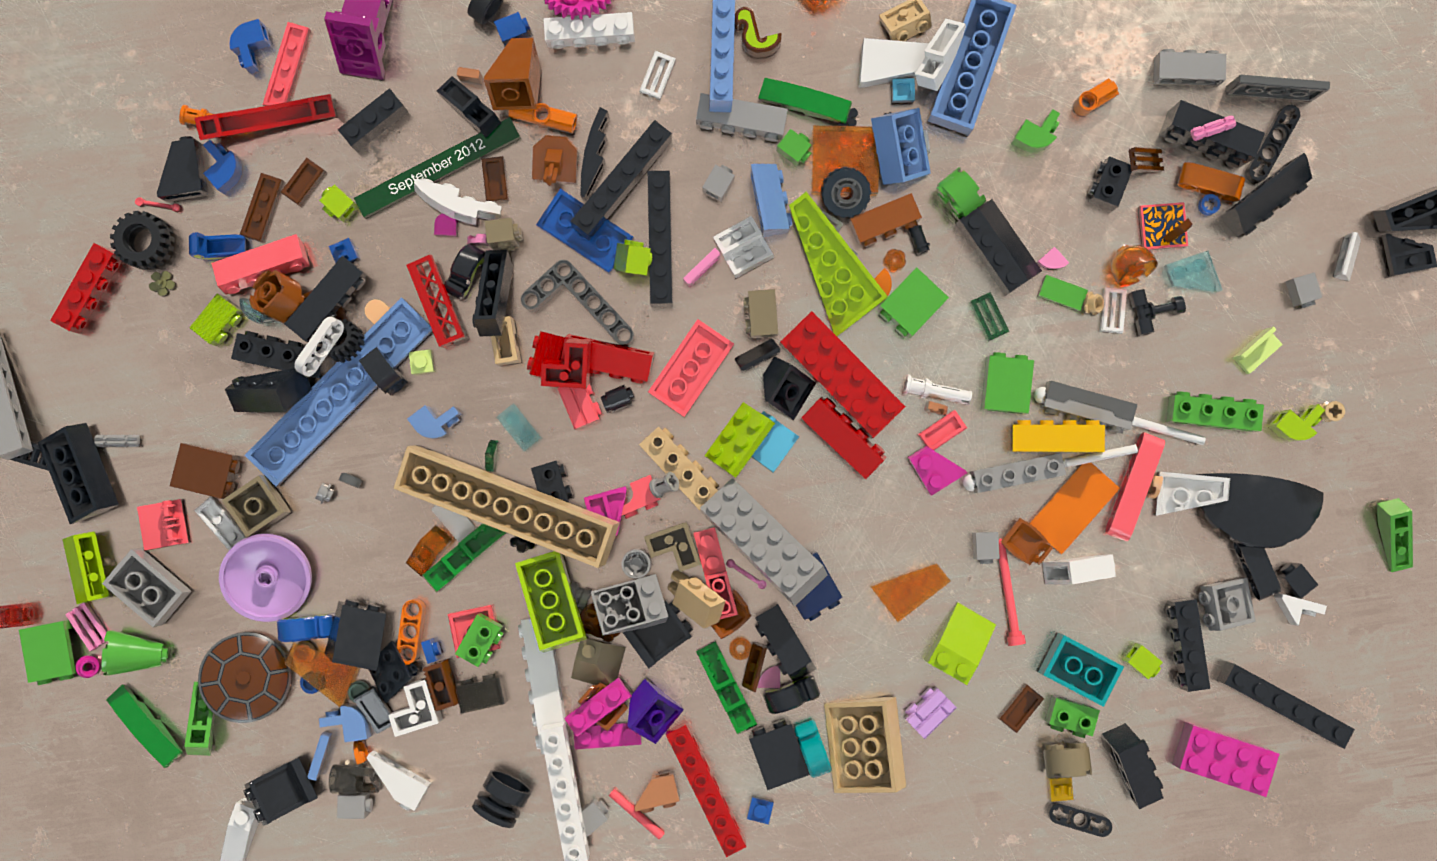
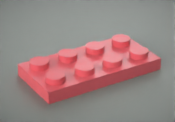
(691, 368)

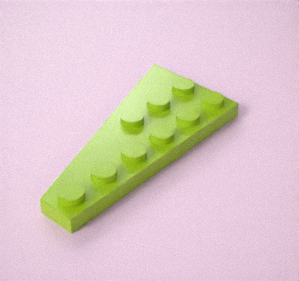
(840, 276)

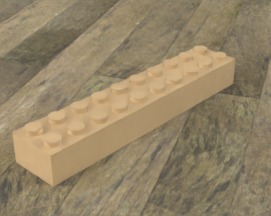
(506, 505)

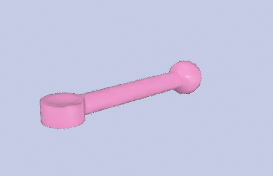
(761, 583)

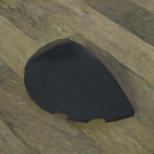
(1264, 510)

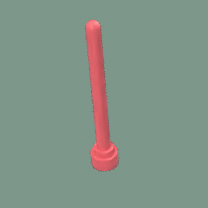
(1015, 635)

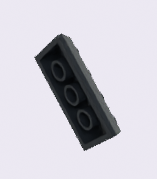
(1268, 195)
(998, 247)
(78, 472)

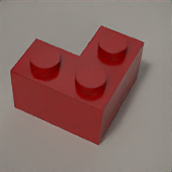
(573, 371)

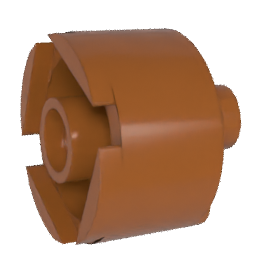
(276, 295)

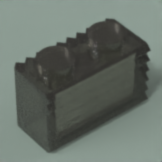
(480, 694)

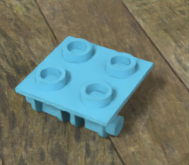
(775, 445)

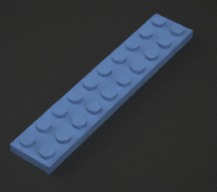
(336, 395)

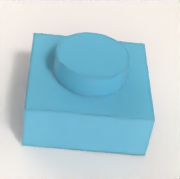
(903, 90)

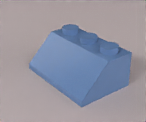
(900, 146)
(770, 199)

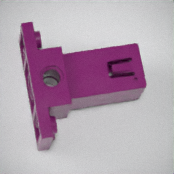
(359, 36)

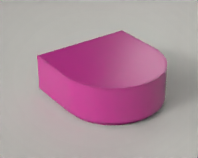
(445, 226)

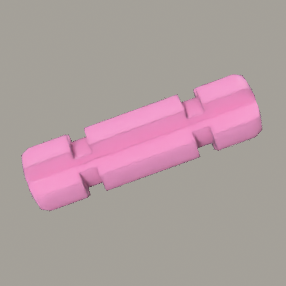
(1213, 128)

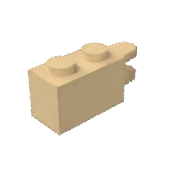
(696, 599)

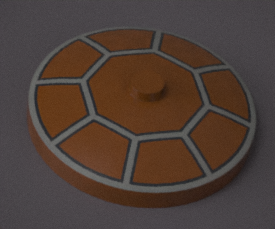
(244, 677)

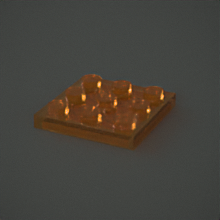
(844, 147)

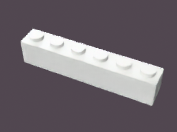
(544, 681)

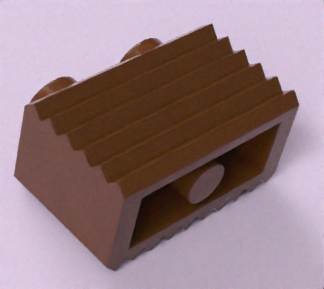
(441, 684)

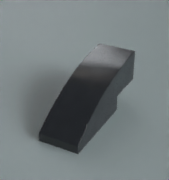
(469, 106)

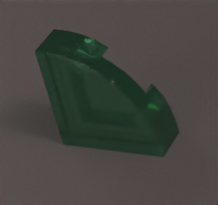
(491, 455)

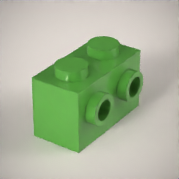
(479, 640)
(1072, 716)

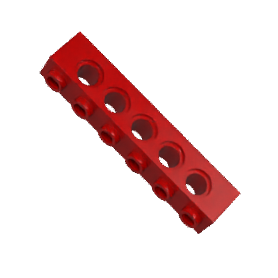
(706, 788)

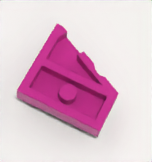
(934, 469)
(607, 503)

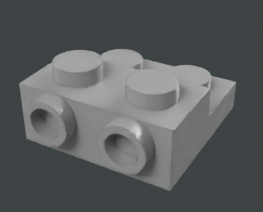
(1227, 604)

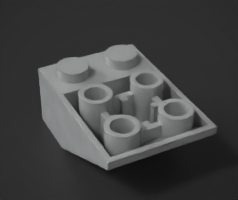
(630, 605)

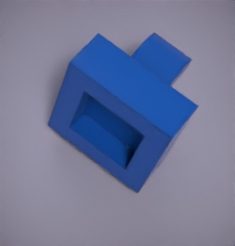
(344, 248)

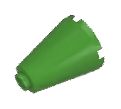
(130, 653)

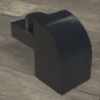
(383, 372)

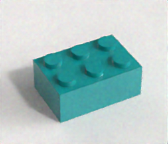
(1081, 669)

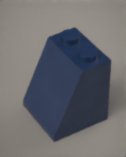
(822, 596)

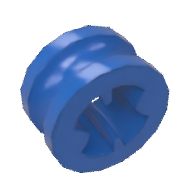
(1214, 199)

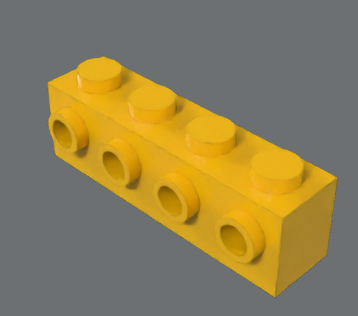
(1058, 438)

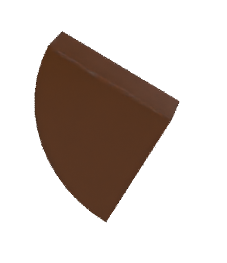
(1178, 230)

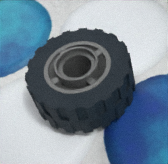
(836, 182)

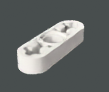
(328, 343)

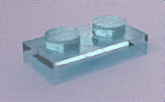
(519, 427)

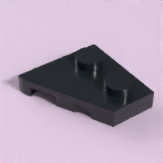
(1407, 255)

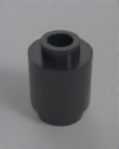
(617, 399)

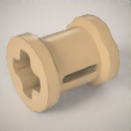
(1337, 408)

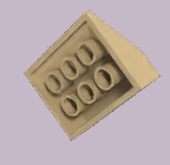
(865, 745)

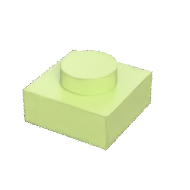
(421, 362)

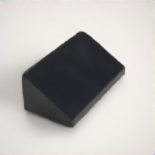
(757, 355)

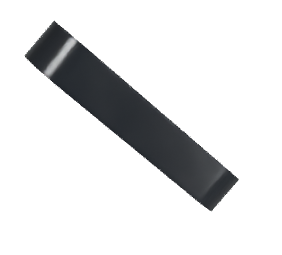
(1097, 818)

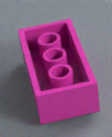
(1225, 759)

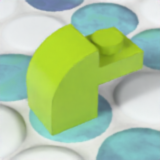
(1295, 428)

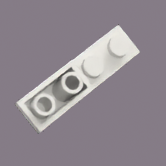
(447, 201)

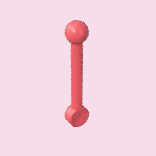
(141, 202)

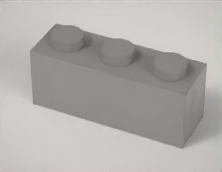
(1189, 67)

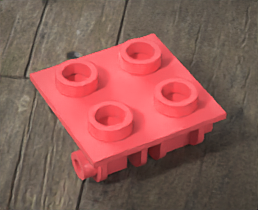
(162, 524)

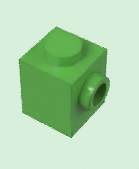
(795, 147)

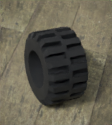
(125, 235)

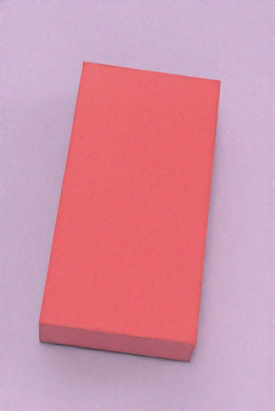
(942, 430)

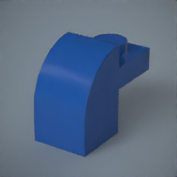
(247, 39)
(226, 170)

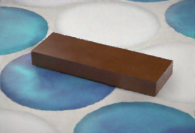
(261, 207)

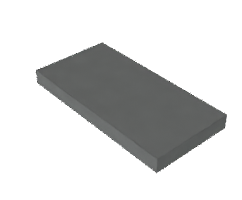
(1277, 88)

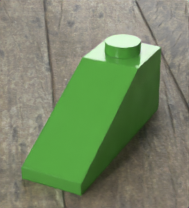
(1396, 533)
(200, 726)

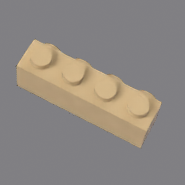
(673, 459)

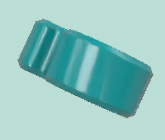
(812, 749)

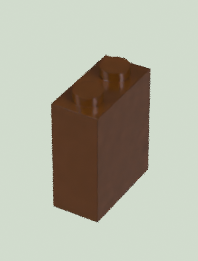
(205, 471)

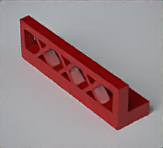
(430, 303)

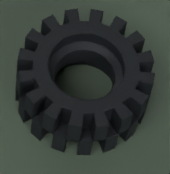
(350, 345)

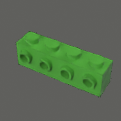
(1214, 412)

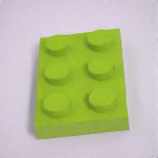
(739, 439)

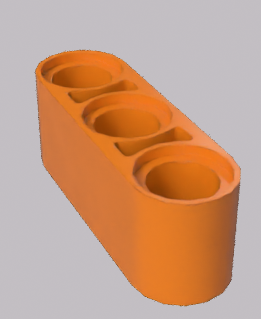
(1211, 181)
(417, 622)

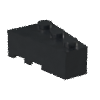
(1410, 213)
(268, 391)

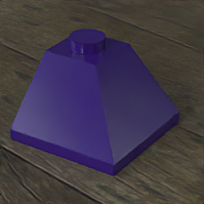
(651, 711)

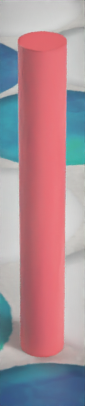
(640, 817)

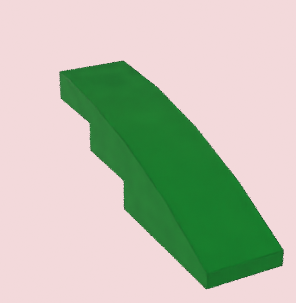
(805, 100)
(462, 556)
(726, 688)
(144, 726)

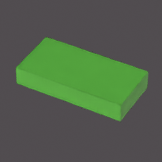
(1062, 293)

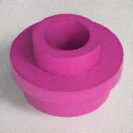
(94, 666)

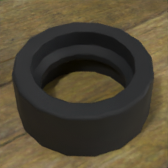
(483, 10)

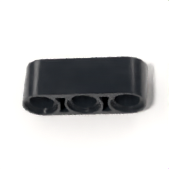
(1257, 570)

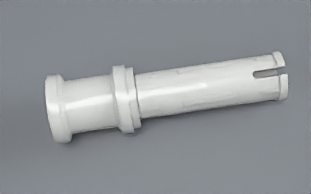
(927, 388)

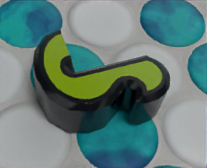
(463, 271)
(791, 695)

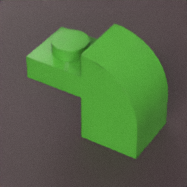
(1036, 138)

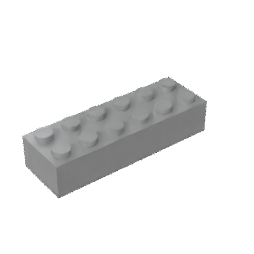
(764, 541)

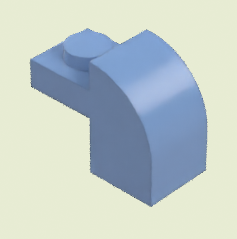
(430, 426)
(352, 720)

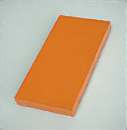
(1074, 506)

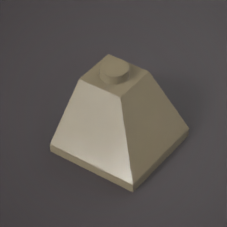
(597, 661)

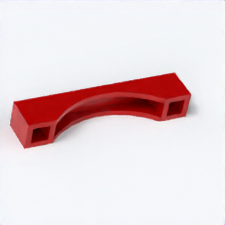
(265, 117)

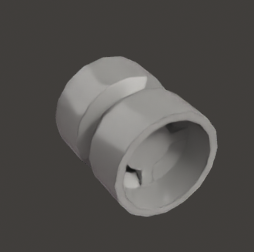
(636, 563)

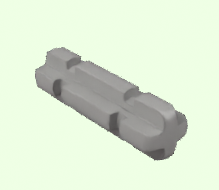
(117, 440)

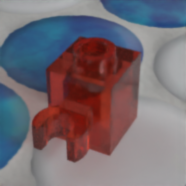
(16, 615)

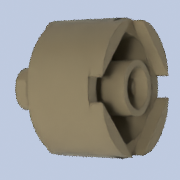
(1067, 761)

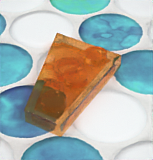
(910, 590)
(318, 670)

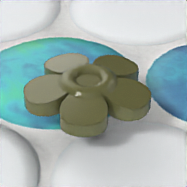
(161, 283)

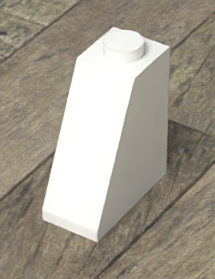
(1079, 569)

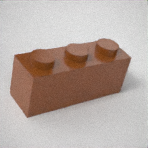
(885, 220)

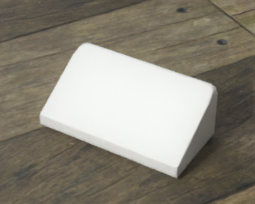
(1347, 256)

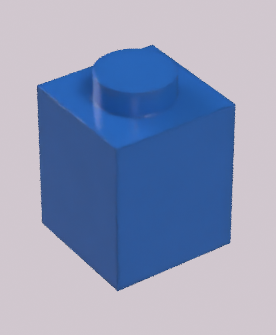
(512, 27)

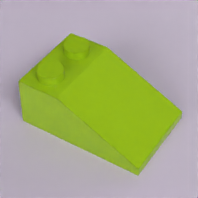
(961, 643)

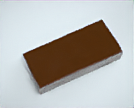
(754, 666)

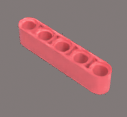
(1135, 487)

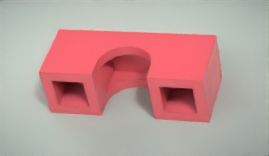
(641, 497)

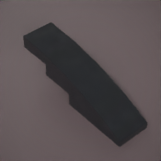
(592, 162)

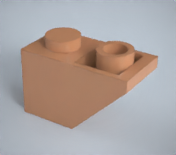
(659, 791)

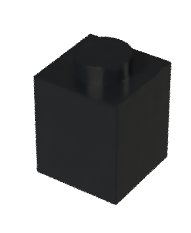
(1297, 579)

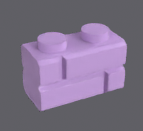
(929, 711)

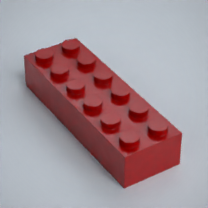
(841, 375)

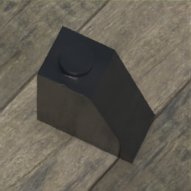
(183, 171)

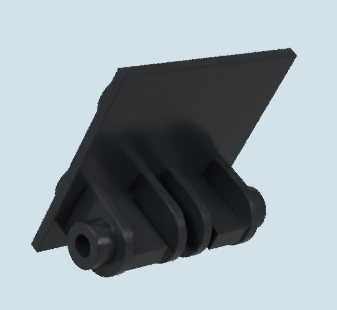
(392, 672)

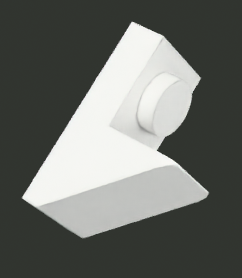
(1294, 607)

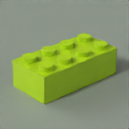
(550, 601)

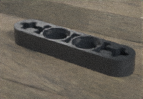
(1275, 145)

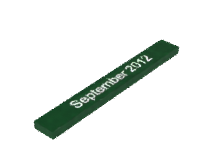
(436, 168)

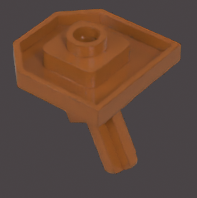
(554, 160)

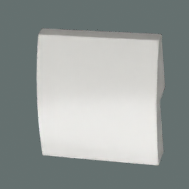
(743, 247)

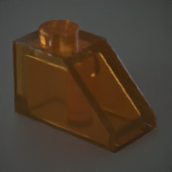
(428, 550)

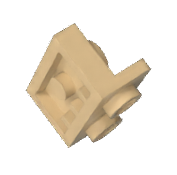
(906, 20)

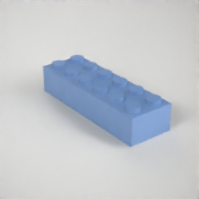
(971, 71)

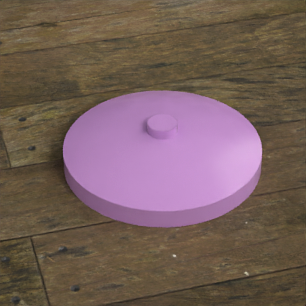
(265, 577)

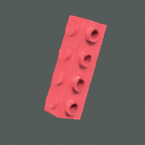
(244, 268)

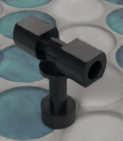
(1147, 311)

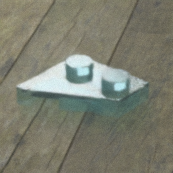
(1194, 273)

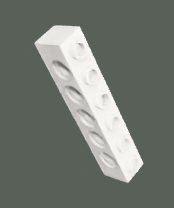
(565, 792)

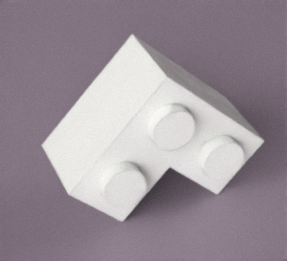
(420, 710)

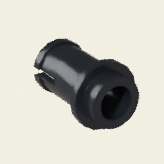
(919, 240)

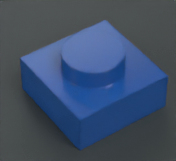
(431, 650)
(760, 810)

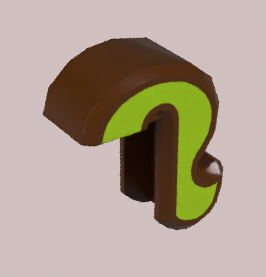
(750, 37)

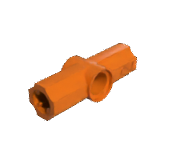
(556, 118)

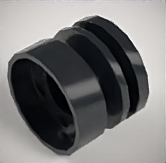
(501, 800)

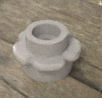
(324, 493)

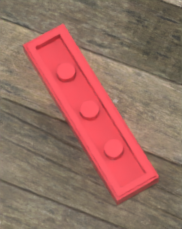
(287, 64)

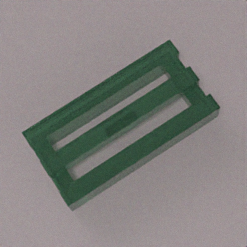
(981, 299)

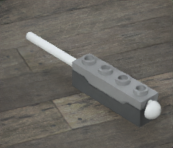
(1110, 411)
(1034, 469)

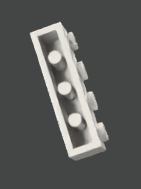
(597, 30)

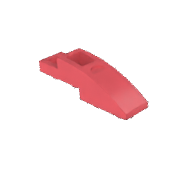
(714, 568)

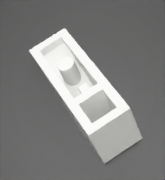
(401, 783)
(239, 832)

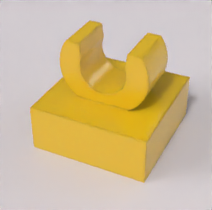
(1060, 789)

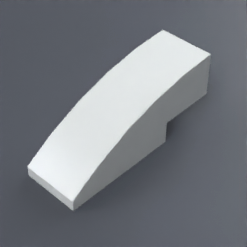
(940, 54)

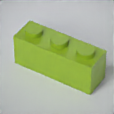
(85, 567)

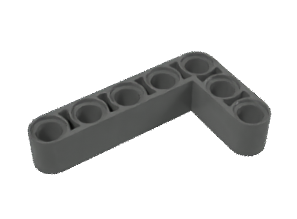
(583, 297)

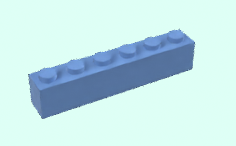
(722, 56)

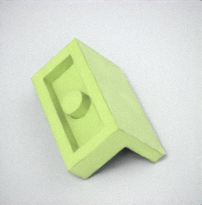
(1257, 350)

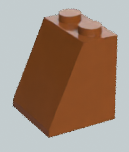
(515, 76)

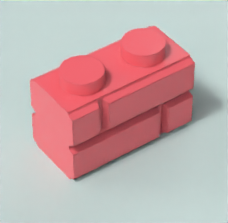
(580, 406)

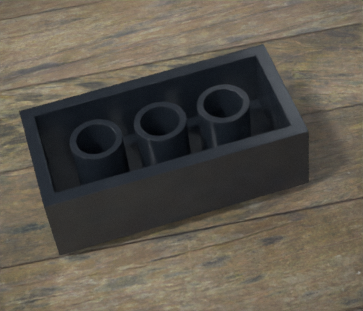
(1234, 145)

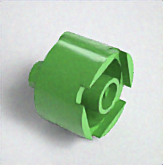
(960, 192)

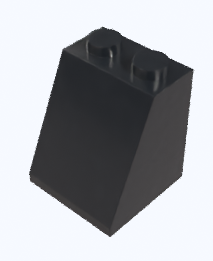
(356, 635)

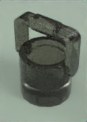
(350, 779)

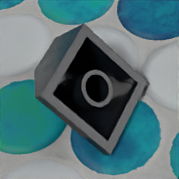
(786, 387)

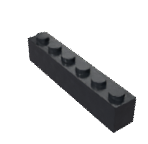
(621, 180)
(660, 238)
(1285, 704)

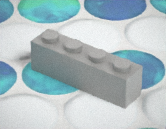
(745, 117)

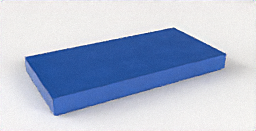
(599, 249)

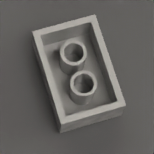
(146, 587)

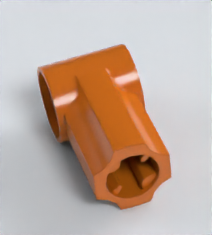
(1095, 97)

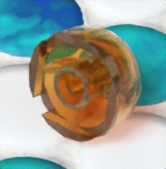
(1132, 263)

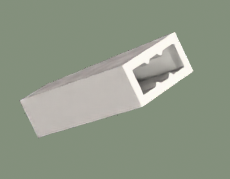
(889, 60)

